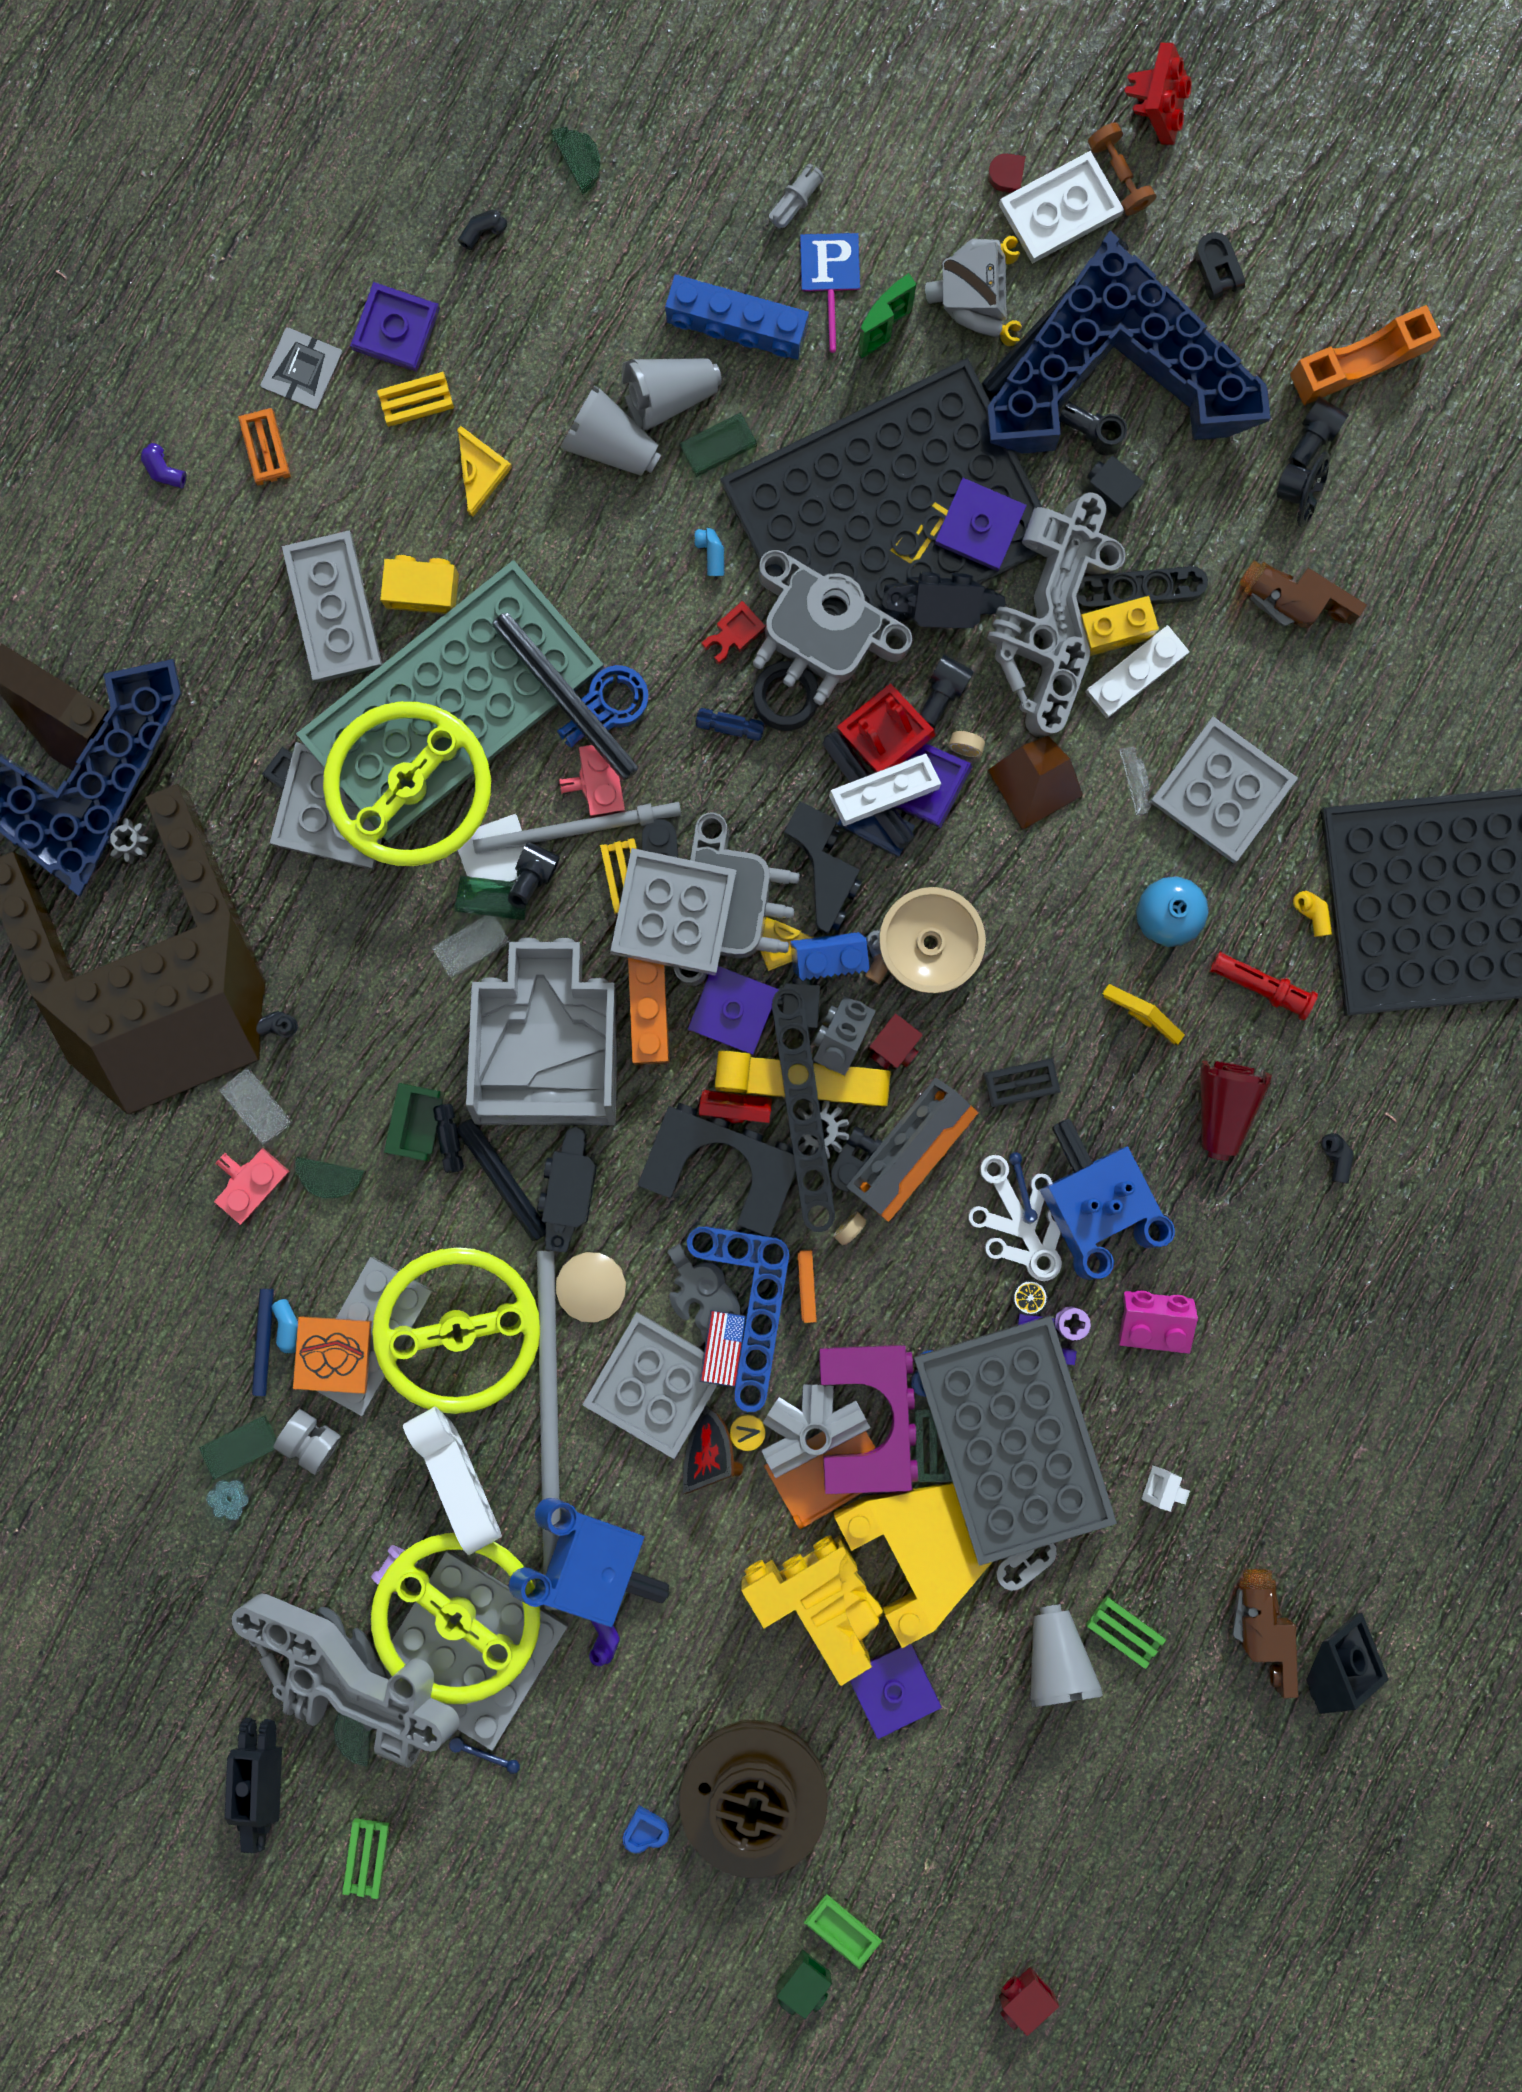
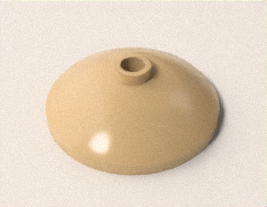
(937, 915)

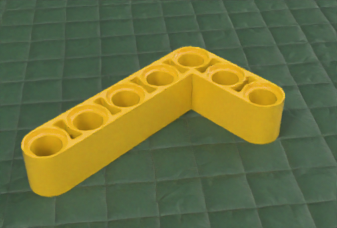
(760, 1076)

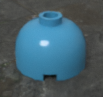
(1157, 914)

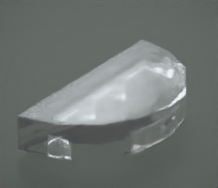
(1136, 779)

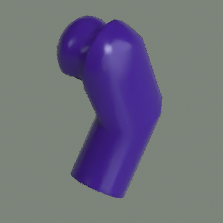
(605, 1644)

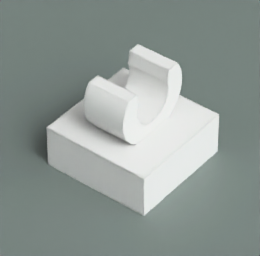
(1164, 1489)

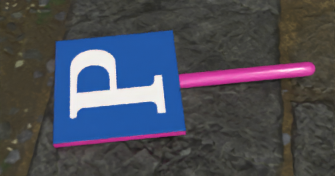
(830, 265)

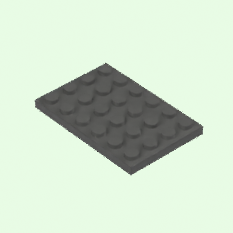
(1015, 1440)

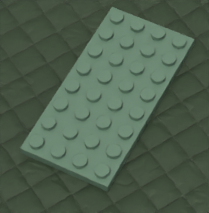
(465, 671)

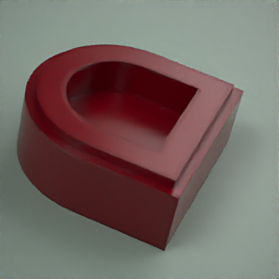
(1006, 172)

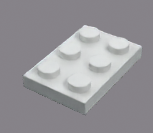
(1061, 207)

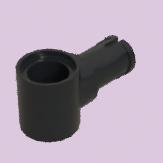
(1092, 425)
(1319, 427)
(947, 683)
(533, 869)

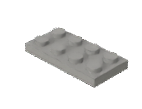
(332, 606)
(362, 1306)

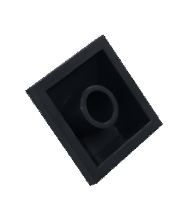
(1346, 1668)

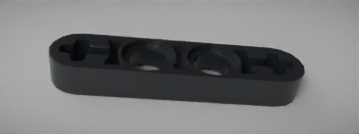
(1138, 582)

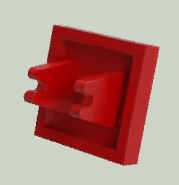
(1162, 92)
(886, 730)

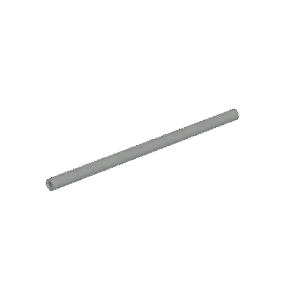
(548, 1395)

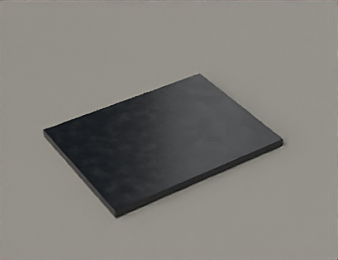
(873, 479)
(1427, 900)

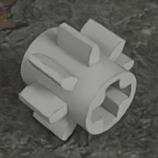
(138, 839)

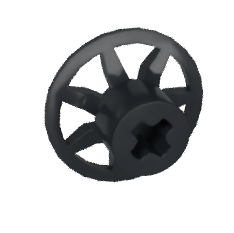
(1299, 485)

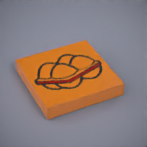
(332, 1354)

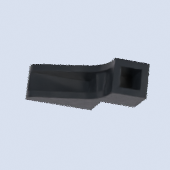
(832, 877)

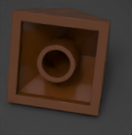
(1036, 781)

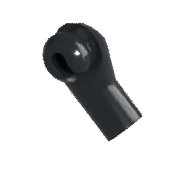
(278, 1024)

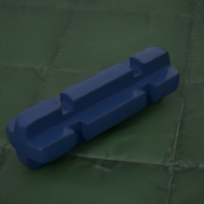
(729, 724)

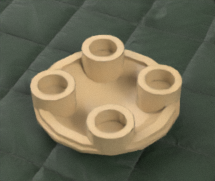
(590, 1287)

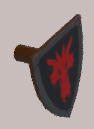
(709, 1453)

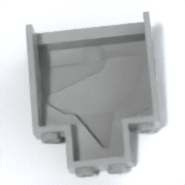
(543, 1041)

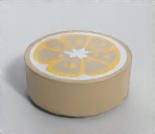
(966, 744)
(850, 1228)

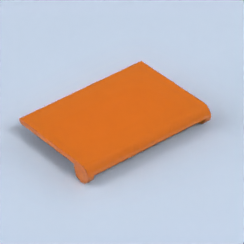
(804, 1486)

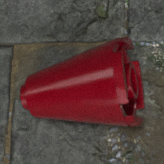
(1229, 1106)

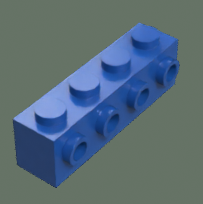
(736, 317)

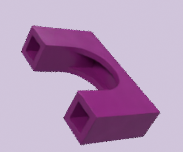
(888, 1465)

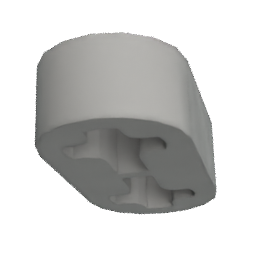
(1028, 1571)

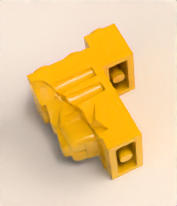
(827, 1599)

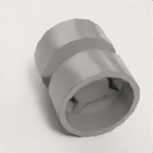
(307, 1442)

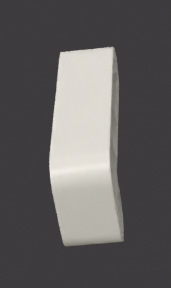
(454, 1478)

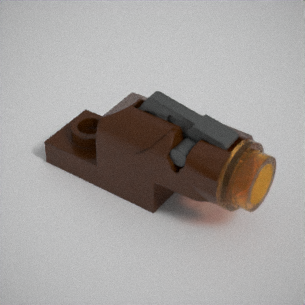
(1300, 600)
(1262, 1633)

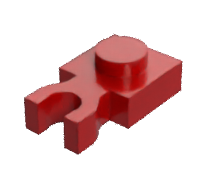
(736, 629)

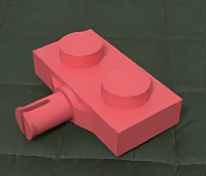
(598, 784)
(249, 1183)

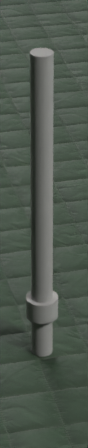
(644, 815)

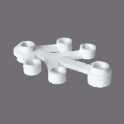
(1018, 1226)

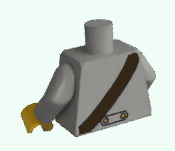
(976, 287)

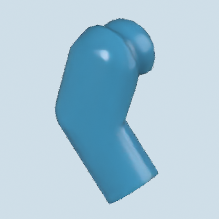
(715, 550)
(287, 1326)

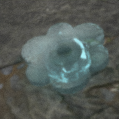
(218, 1499)

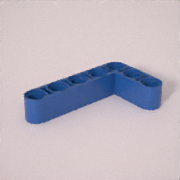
(757, 1305)

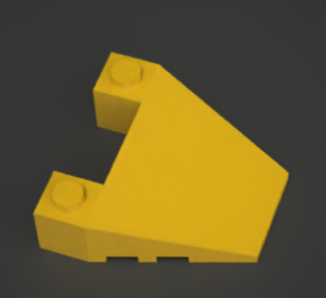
(930, 1546)

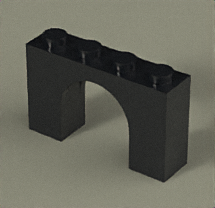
(685, 1133)

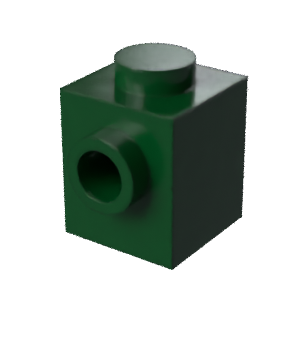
(803, 1986)

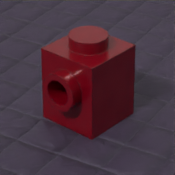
(895, 1044)
(1027, 2001)

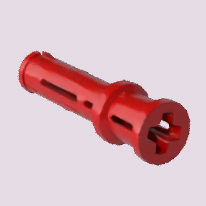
(1278, 992)

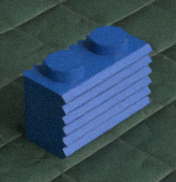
(829, 955)

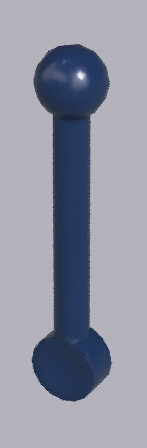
(1030, 1214)
(457, 1744)

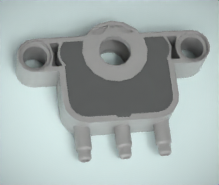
(819, 640)
(749, 896)

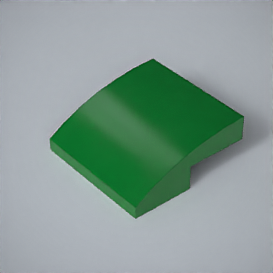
(888, 309)

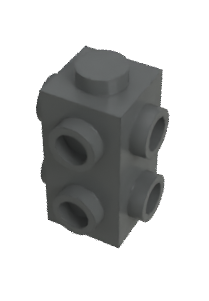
(843, 1037)

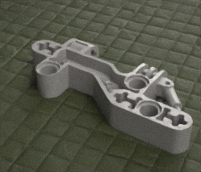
(1069, 554)
(328, 1669)

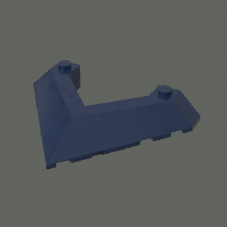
(1124, 308)
(72, 825)

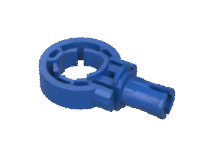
(629, 678)

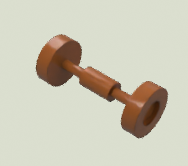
(1105, 139)

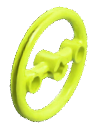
(396, 795)
(441, 1333)
(444, 1609)

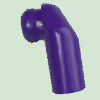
(153, 460)

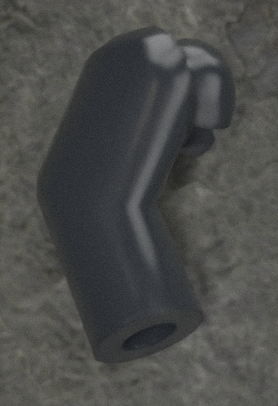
(480, 223)
(1341, 1156)

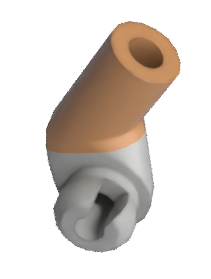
(878, 969)

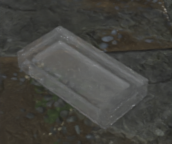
(471, 945)
(255, 1106)

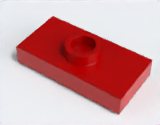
(735, 1107)

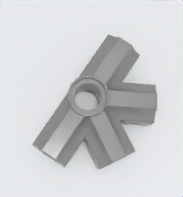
(796, 1424)

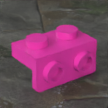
(1158, 1322)

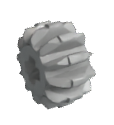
(831, 1130)

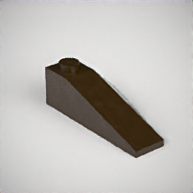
(49, 708)

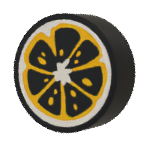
(1029, 1297)

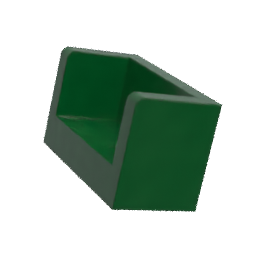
(413, 1122)

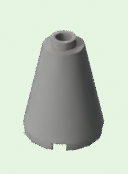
(667, 387)
(610, 436)
(1059, 1661)

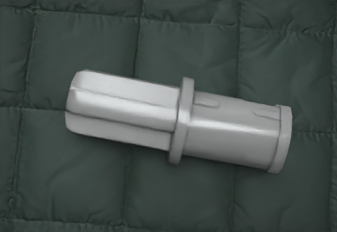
(796, 196)

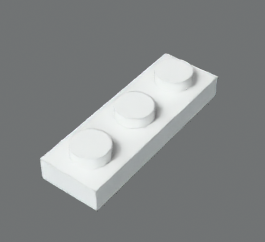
(1137, 671)
(885, 789)

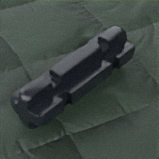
(448, 1138)

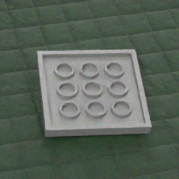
(461, 1664)

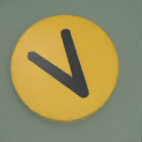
(747, 1432)

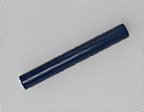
(263, 1338)

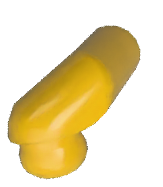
(1316, 910)

